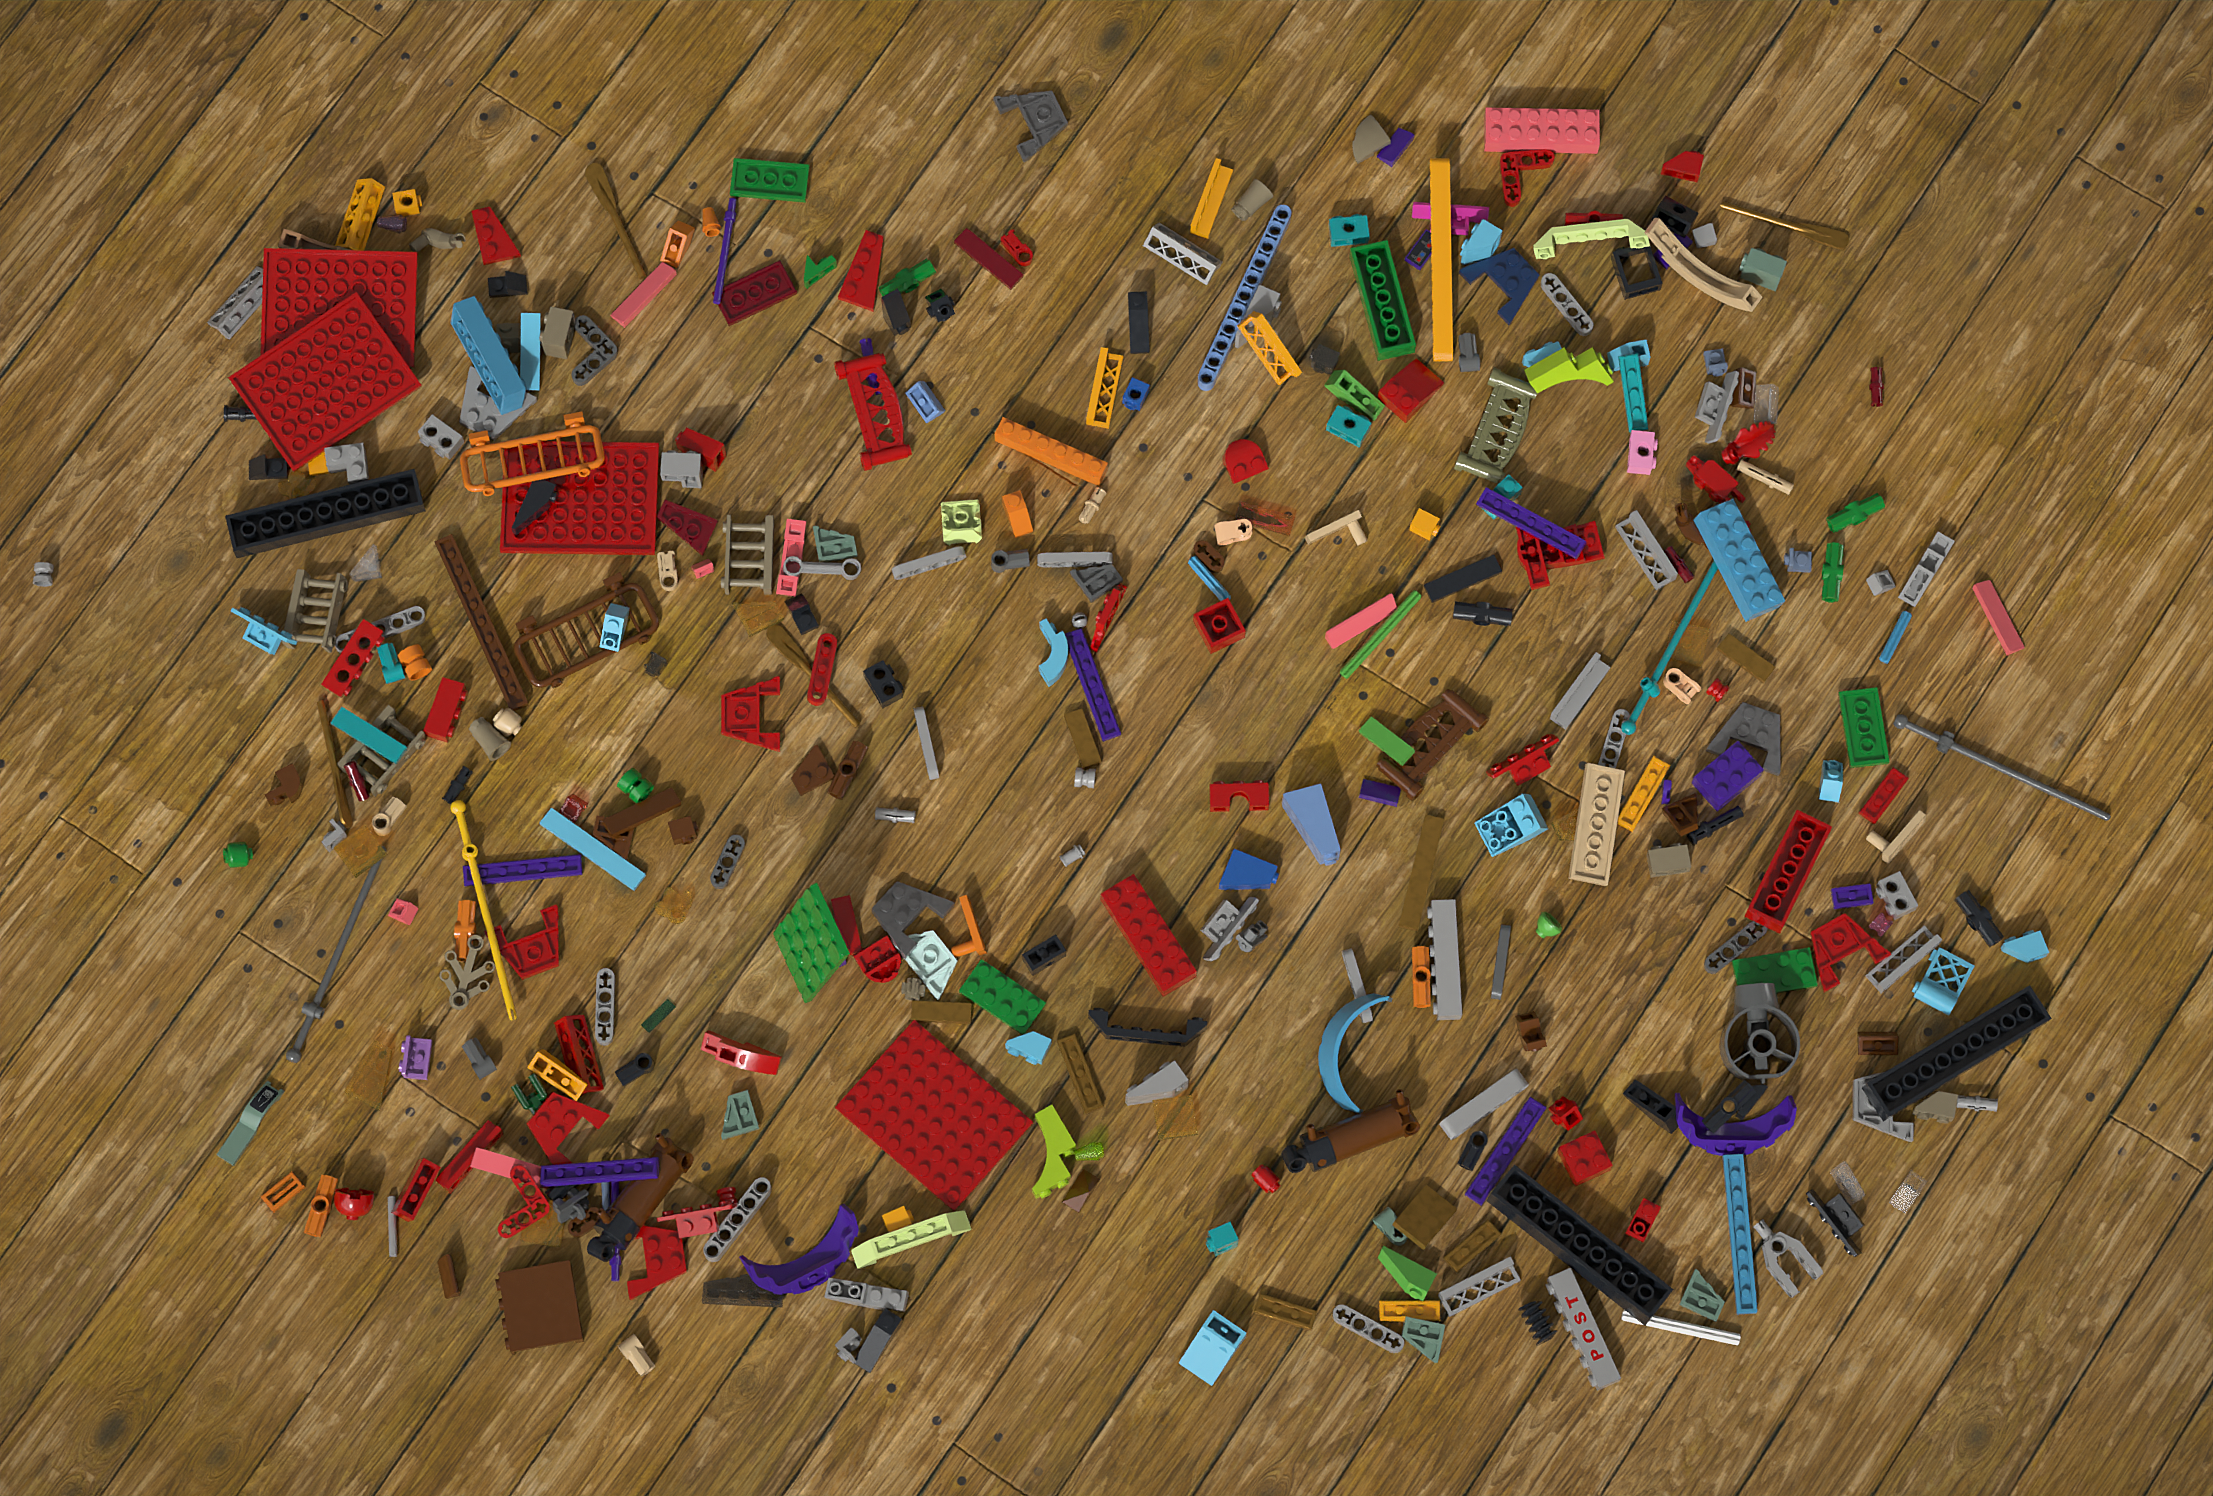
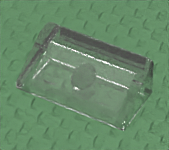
(1766, 403)
(1847, 1183)

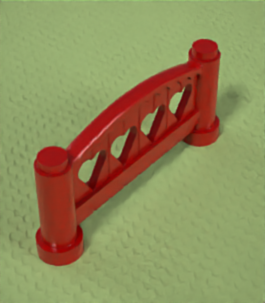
(856, 372)

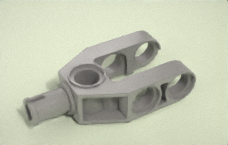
(1796, 1249)

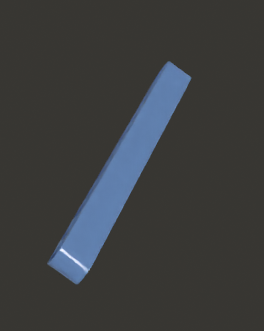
(1248, 289)

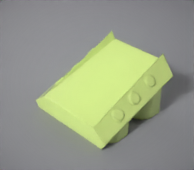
(961, 521)

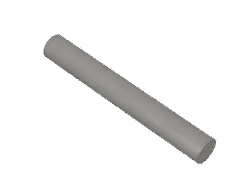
(392, 1227)

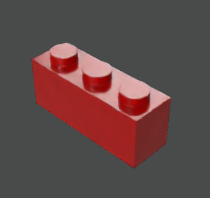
(445, 710)
(415, 1189)

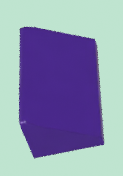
(1399, 143)
(1379, 792)

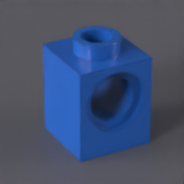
(1139, 387)

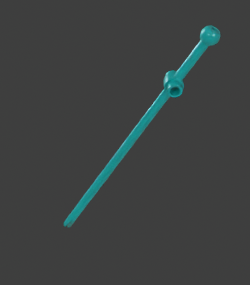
(1650, 685)

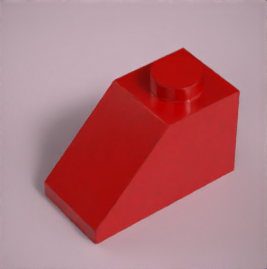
(1684, 166)

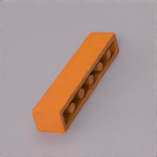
(1051, 451)

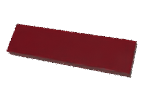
(988, 259)

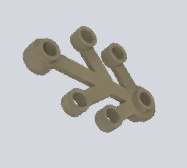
(465, 975)

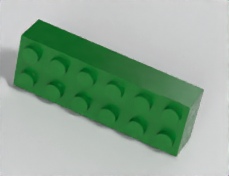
(1382, 300)

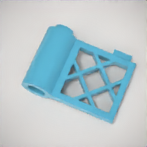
(1940, 995)

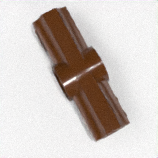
(842, 780)

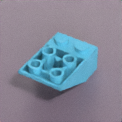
(1511, 825)
(1212, 1348)

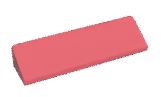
(643, 294)
(1998, 617)
(1361, 621)

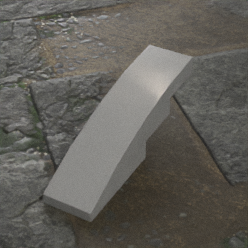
(1926, 569)

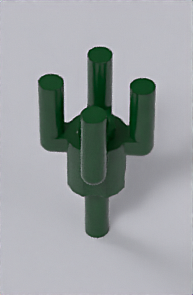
(533, 1100)

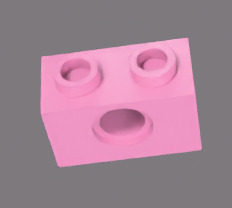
(1641, 441)

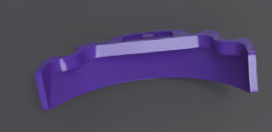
(1740, 1136)
(813, 1267)

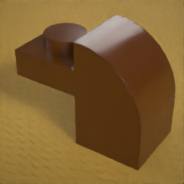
(290, 788)
(1530, 1032)

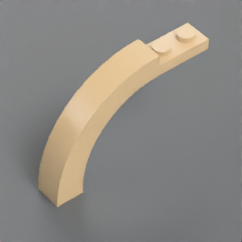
(1698, 274)

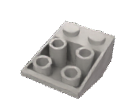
(1162, 1085)

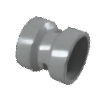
(43, 574)
(1084, 778)

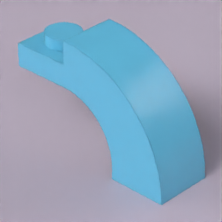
(1056, 663)

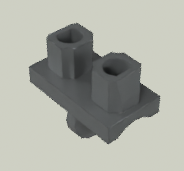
(1252, 936)
(572, 1208)

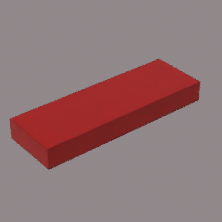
(1883, 795)
(846, 923)

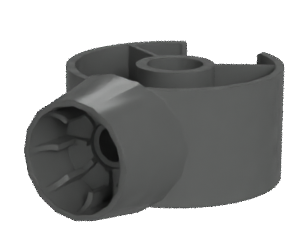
(1757, 1002)

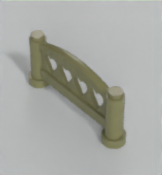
(1476, 460)

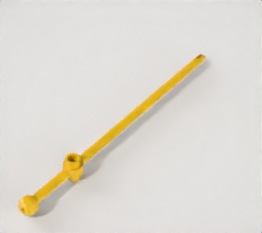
(458, 808)

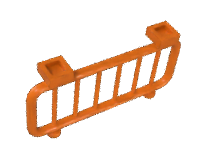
(481, 444)

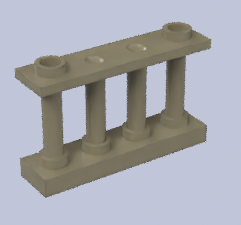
(765, 546)
(299, 600)
(386, 718)

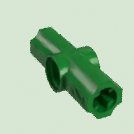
(909, 279)
(1855, 513)
(1832, 572)

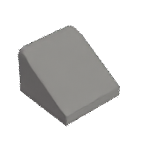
(1704, 236)
(1880, 582)

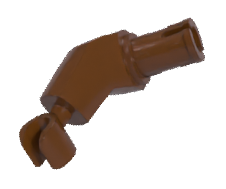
(1687, 525)

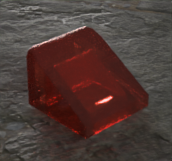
(573, 807)

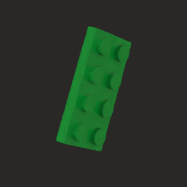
(769, 180)
(1863, 727)
(1786, 969)
(1002, 997)

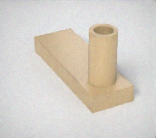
(1350, 520)
(1891, 849)

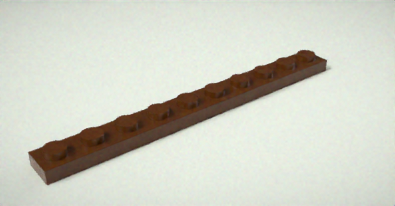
(481, 623)

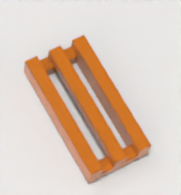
(289, 1196)

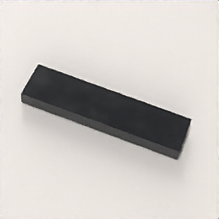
(1462, 578)

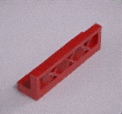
(575, 1054)
(460, 1165)

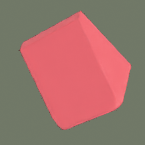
(702, 568)
(403, 911)

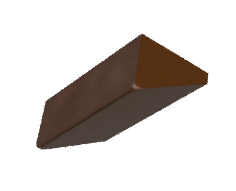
(1745, 390)
(1877, 1043)
(448, 1276)

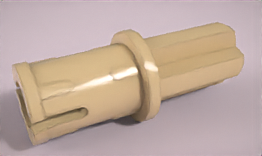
(1092, 505)

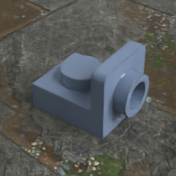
(1715, 362)
(1797, 561)

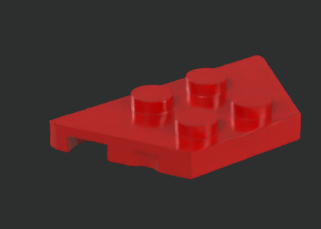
(1106, 616)

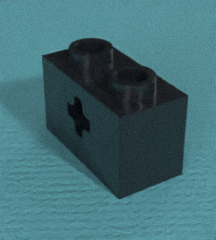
(1044, 955)

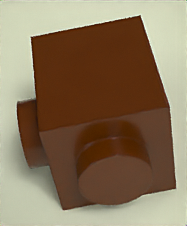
(683, 830)

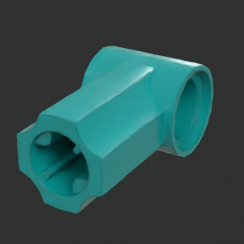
(391, 666)

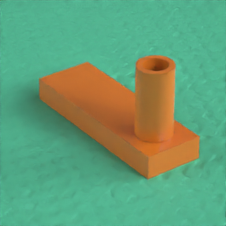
(977, 943)

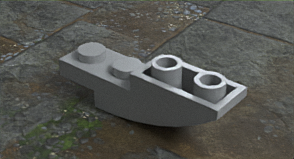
(866, 1295)

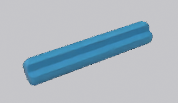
(1208, 578)
(1895, 637)

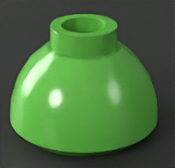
(1547, 925)

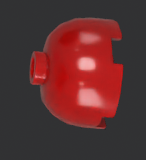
(353, 1202)

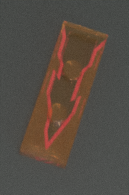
(1265, 518)

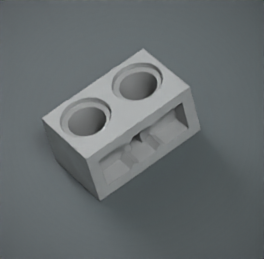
(443, 434)
(1901, 894)

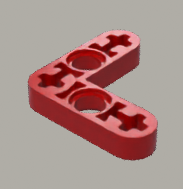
(1518, 165)
(530, 1200)

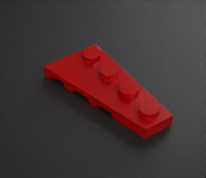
(863, 275)

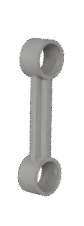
(822, 568)

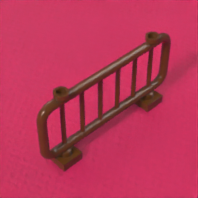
(528, 626)

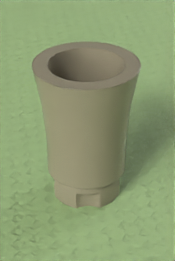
(1252, 200)
(489, 739)

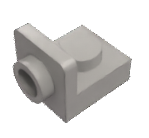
(334, 837)
(848, 1343)

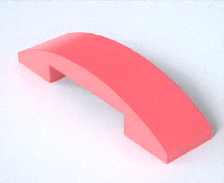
(793, 546)
(502, 1164)

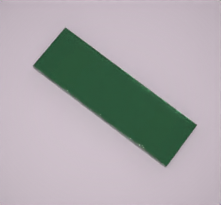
(658, 1016)

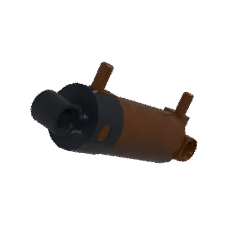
(1352, 1135)
(638, 1201)

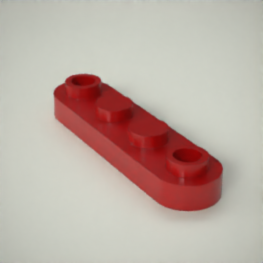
(822, 669)

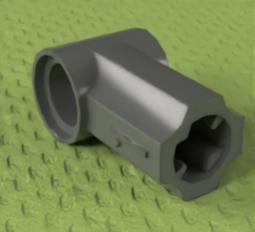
(1468, 357)
(1012, 560)
(480, 1061)

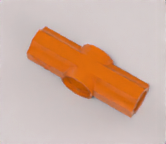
(464, 928)
(1421, 989)
(317, 1218)

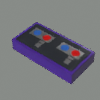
(1420, 252)

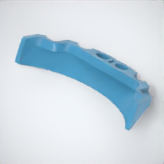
(1331, 1044)

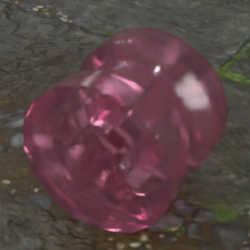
(1881, 924)

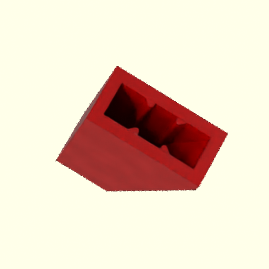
(711, 450)

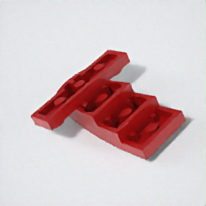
(1539, 556)

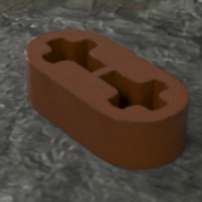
(1212, 553)
(587, 1227)

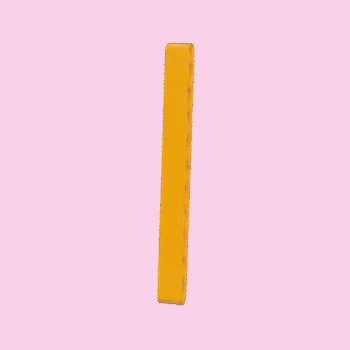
(1441, 259)

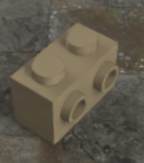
(1668, 860)

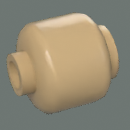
(507, 722)

